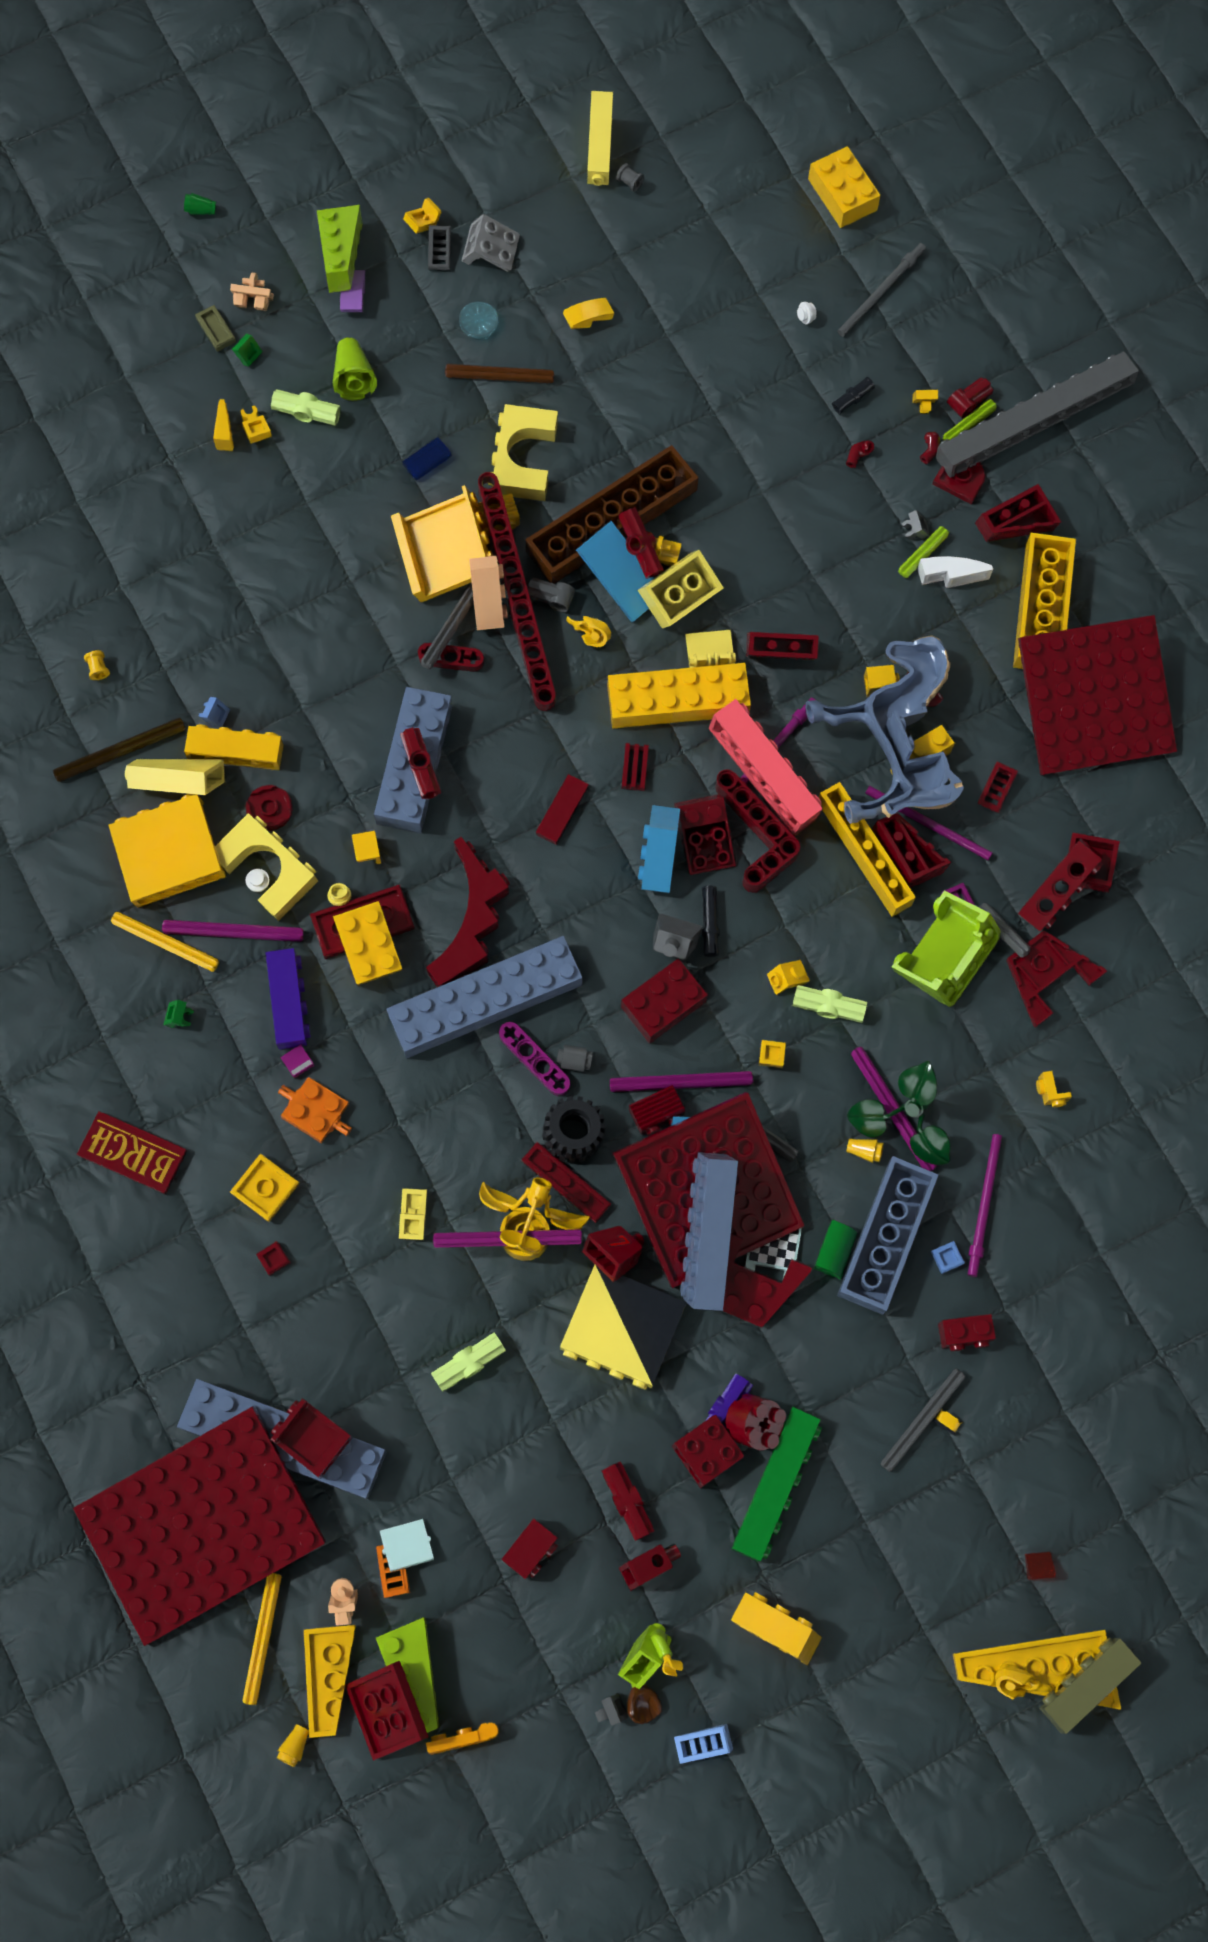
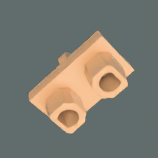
(242, 292)
(343, 1601)

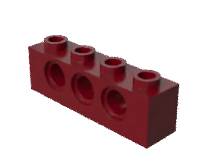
(1080, 853)

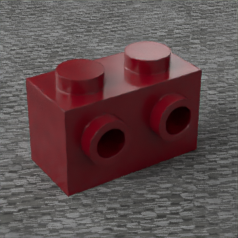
(967, 1331)
(530, 1549)

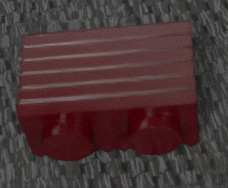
(656, 1110)

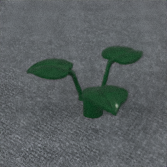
(920, 1087)

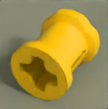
(96, 665)

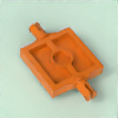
(314, 1110)

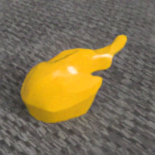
(596, 631)
(1011, 1679)

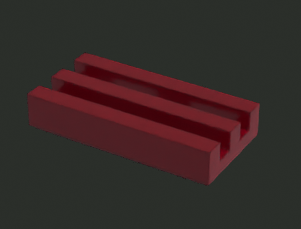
(636, 748)

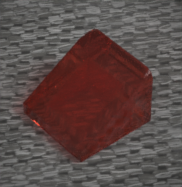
(1039, 1566)

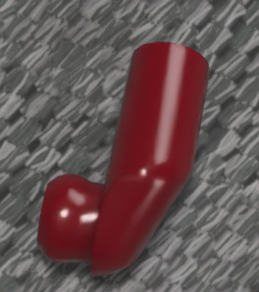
(933, 442)
(859, 450)

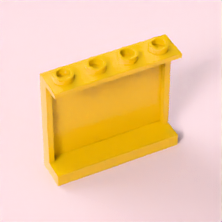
(440, 543)
(166, 850)

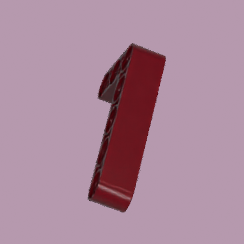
(760, 828)

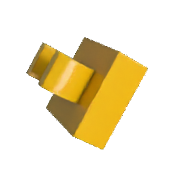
(925, 398)
(772, 1054)

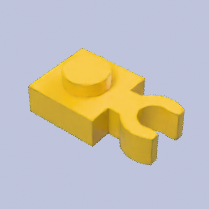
(255, 426)

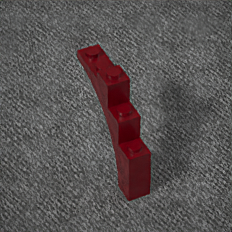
(465, 951)

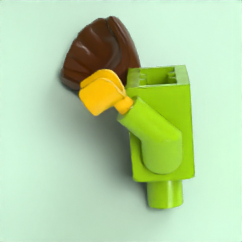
(640, 1664)

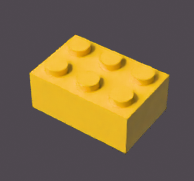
(844, 187)
(367, 943)

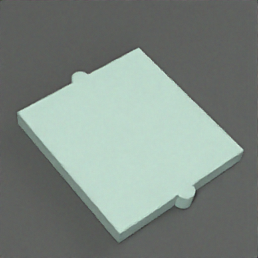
(406, 1545)

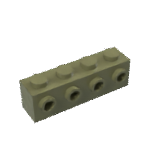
(1090, 1685)

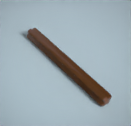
(499, 373)

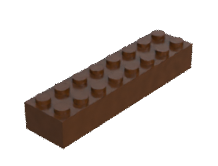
(649, 488)

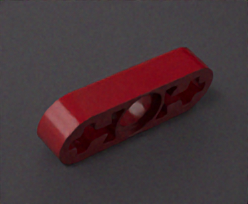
(456, 665)

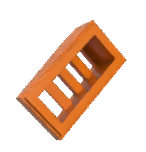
(385, 1581)

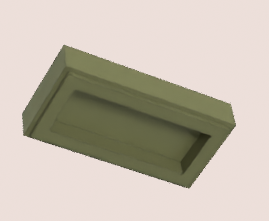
(215, 328)

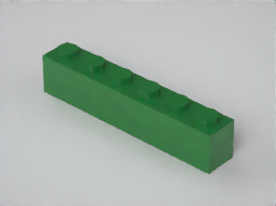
(775, 1485)

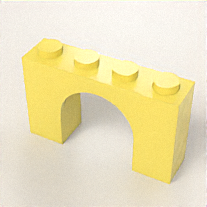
(516, 425)
(251, 837)

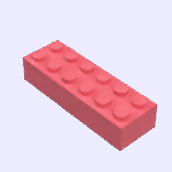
(765, 767)

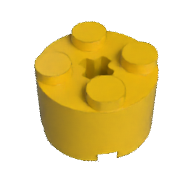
(516, 1221)

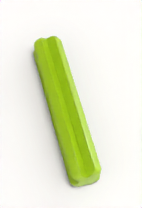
(972, 419)
(923, 551)

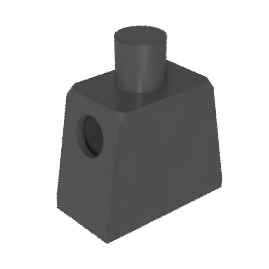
(675, 936)

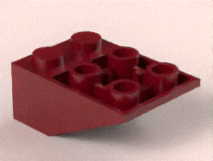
(705, 834)

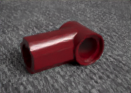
(965, 400)

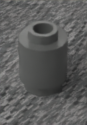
(574, 1058)

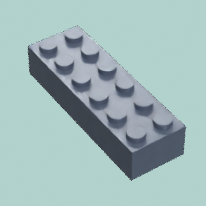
(399, 798)
(709, 1231)
(887, 1235)

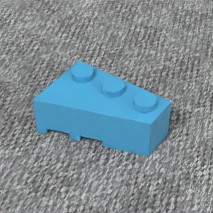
(660, 849)

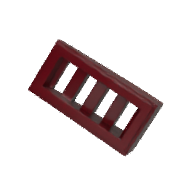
(1006, 770)

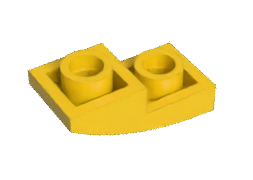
(586, 312)

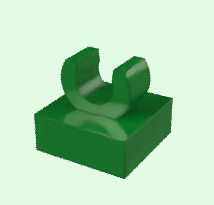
(247, 350)
(175, 1014)

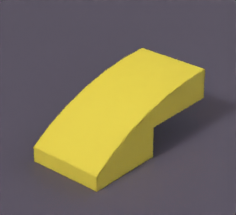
(413, 1214)

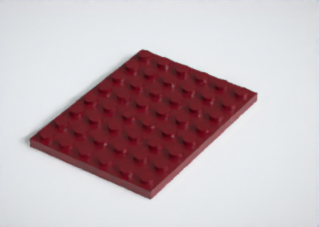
(199, 1525)

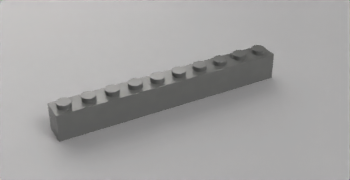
(1036, 414)

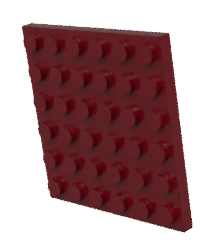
(1097, 694)
(661, 1176)

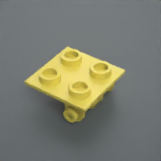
(710, 648)

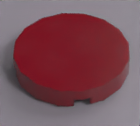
(271, 805)

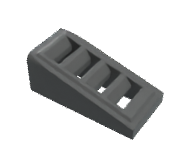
(439, 231)

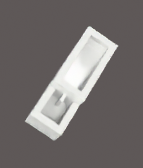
(953, 570)

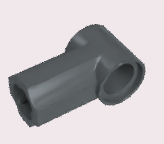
(556, 595)

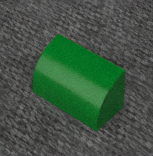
(835, 1249)

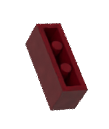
(782, 645)

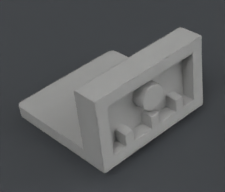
(491, 242)

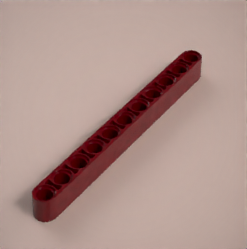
(516, 580)

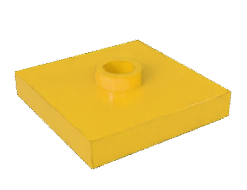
(264, 1187)

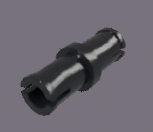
(853, 395)

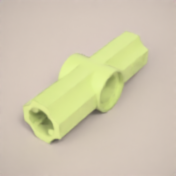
(305, 407)
(829, 1004)
(468, 1362)

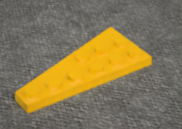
(1045, 1659)

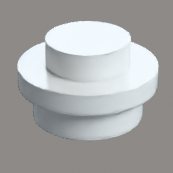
(806, 312)
(257, 880)

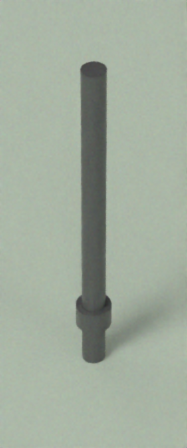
(907, 262)

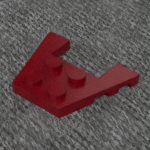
(1042, 966)
(755, 1295)

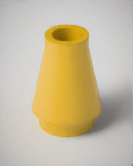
(866, 1149)
(293, 1747)

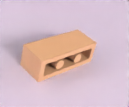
(488, 592)

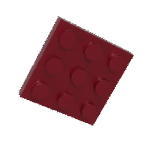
(386, 1710)

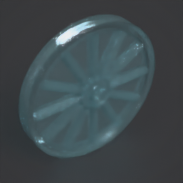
(478, 319)

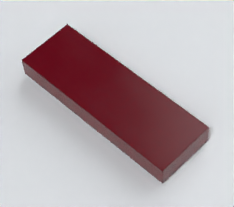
(562, 809)

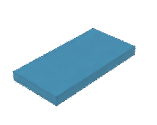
(616, 569)

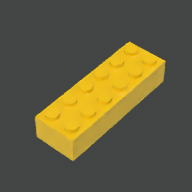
(1044, 587)
(675, 694)

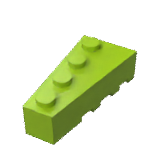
(339, 241)
(411, 1647)

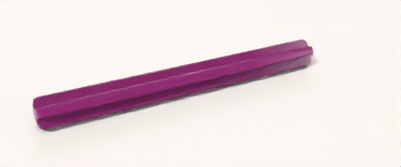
(232, 930)
(681, 1081)
(887, 1099)
(492, 1238)

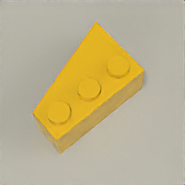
(777, 1627)

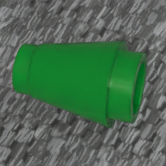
(199, 205)

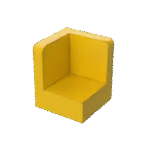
(366, 847)

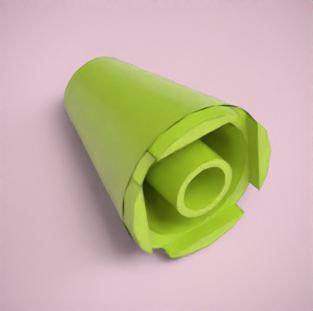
(352, 371)

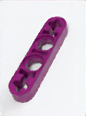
(536, 1057)

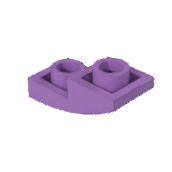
(352, 299)

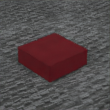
(273, 1258)

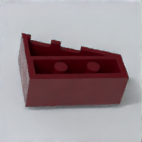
(1019, 516)

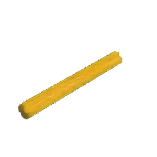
(165, 941)
(261, 1639)

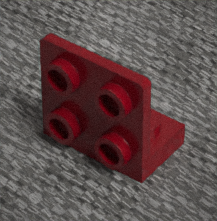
(707, 1451)

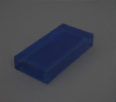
(427, 458)

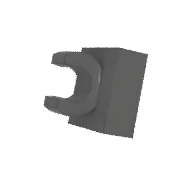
(918, 524)
(612, 1710)

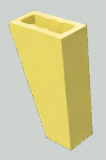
(600, 138)
(176, 775)

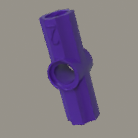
(736, 1388)

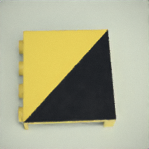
(622, 1328)

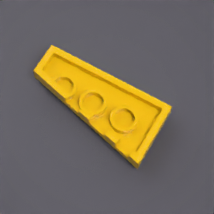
(326, 1674)

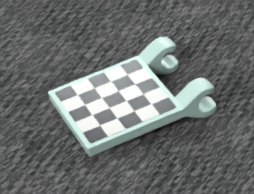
(776, 1253)

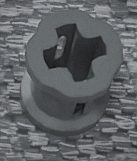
(630, 177)

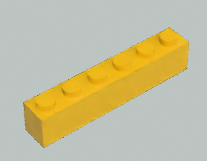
(867, 852)

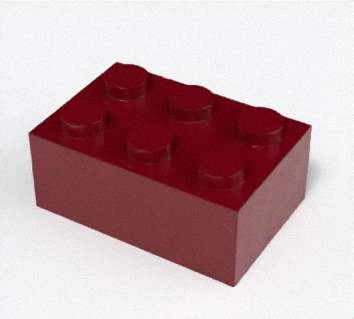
(663, 1000)

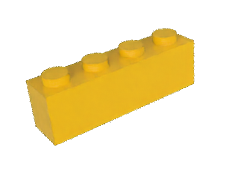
(234, 747)

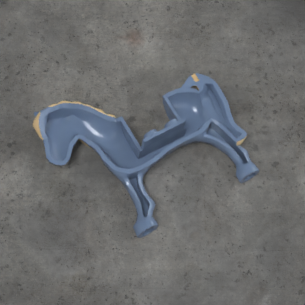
(887, 713)

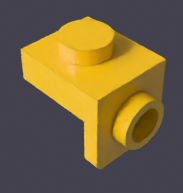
(423, 217)
(787, 976)
(1046, 1087)

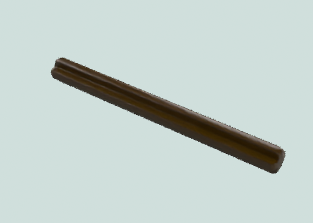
(119, 749)

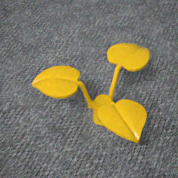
(537, 1196)

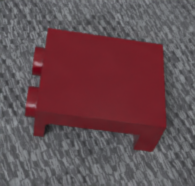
(310, 1437)

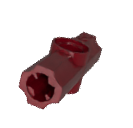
(640, 543)
(425, 774)
(627, 1501)

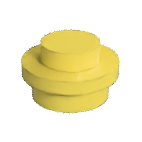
(339, 894)

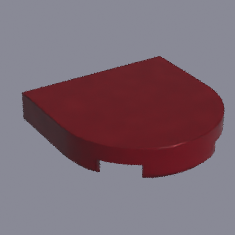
(962, 485)

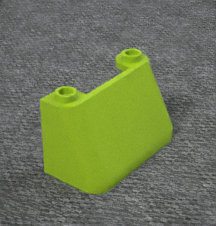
(950, 949)

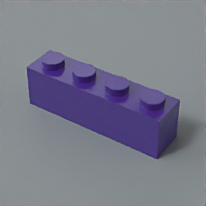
(286, 998)

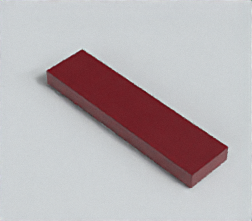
(566, 1182)

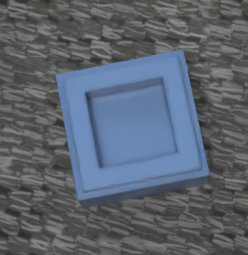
(947, 1257)

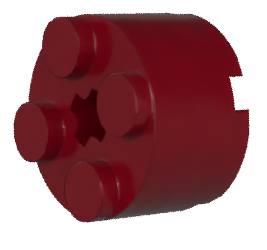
(755, 1422)

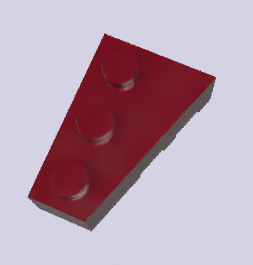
(908, 851)

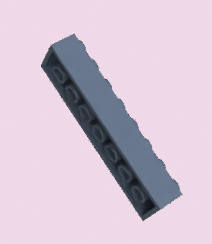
(484, 997)
(352, 1471)

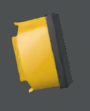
(947, 1422)

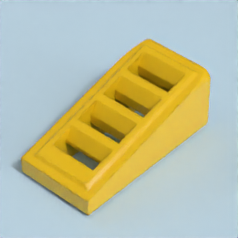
(222, 432)

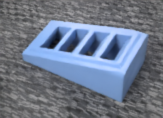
(725, 1737)

